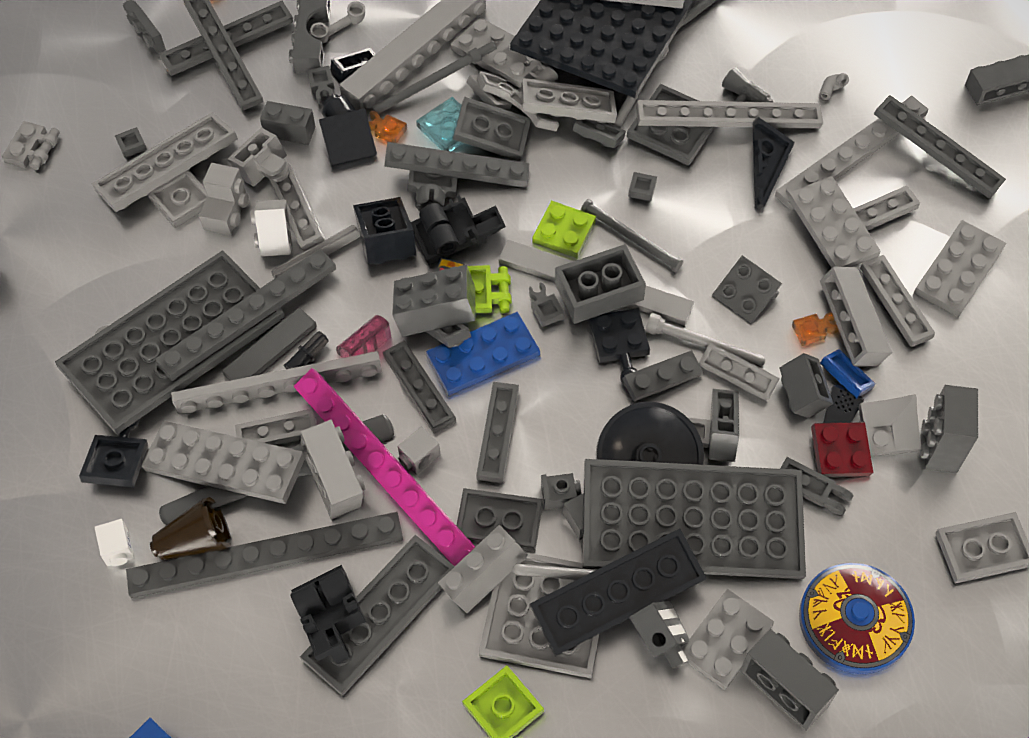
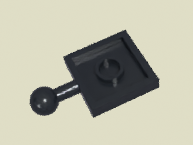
(620, 337)
(114, 459)

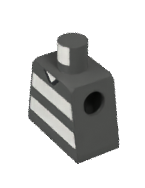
(662, 631)

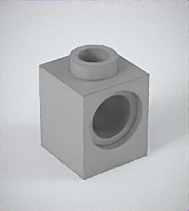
(418, 451)

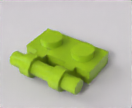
(483, 280)

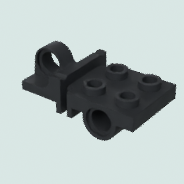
(450, 228)
(327, 612)

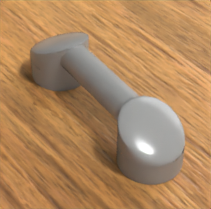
(355, 15)

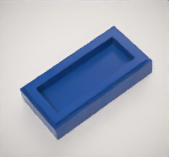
(848, 375)

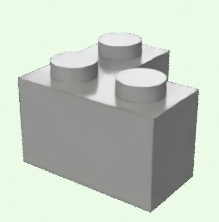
(224, 199)

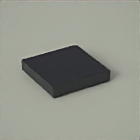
(347, 137)

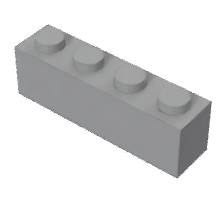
(855, 316)

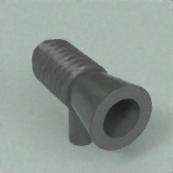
(747, 90)

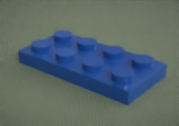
(484, 354)

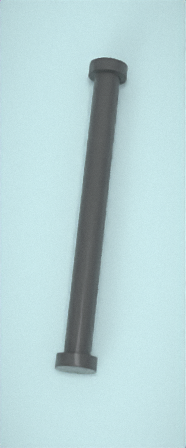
(674, 263)

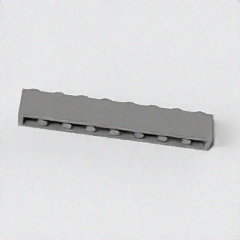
(409, 51)

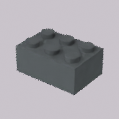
(600, 283)
(434, 300)
(950, 428)
(789, 678)

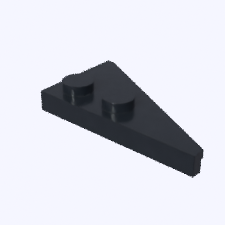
(769, 154)

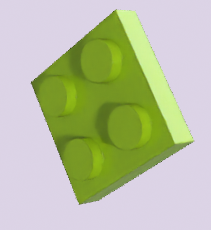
(564, 229)
(503, 705)

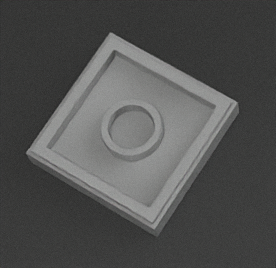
(179, 198)

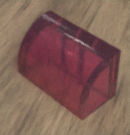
(366, 338)

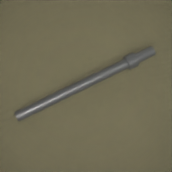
(474, 56)

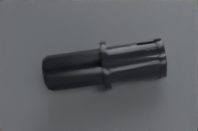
(308, 351)

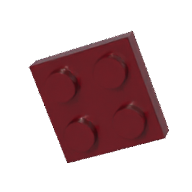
(842, 449)

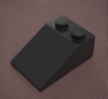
(385, 230)

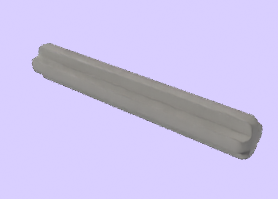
(327, 246)

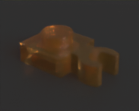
(387, 129)
(812, 329)

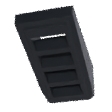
(340, 65)

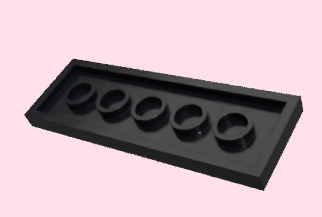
(617, 592)

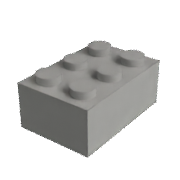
(332, 468)

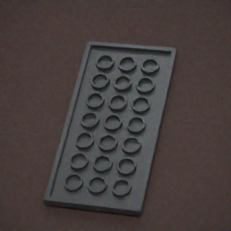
(118, 364)
(730, 515)

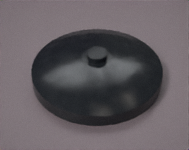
(650, 435)

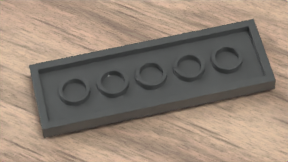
(388, 607)

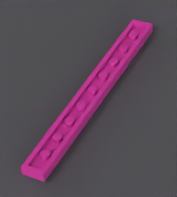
(385, 468)

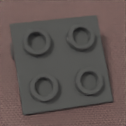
(747, 289)

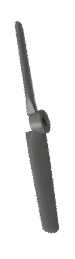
(378, 425)

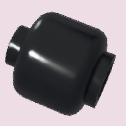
(336, 105)

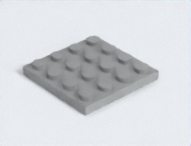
(514, 633)

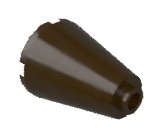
(192, 533)

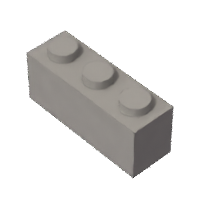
(482, 569)

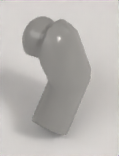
(833, 83)

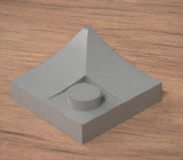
(891, 425)

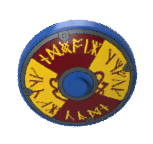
(856, 618)

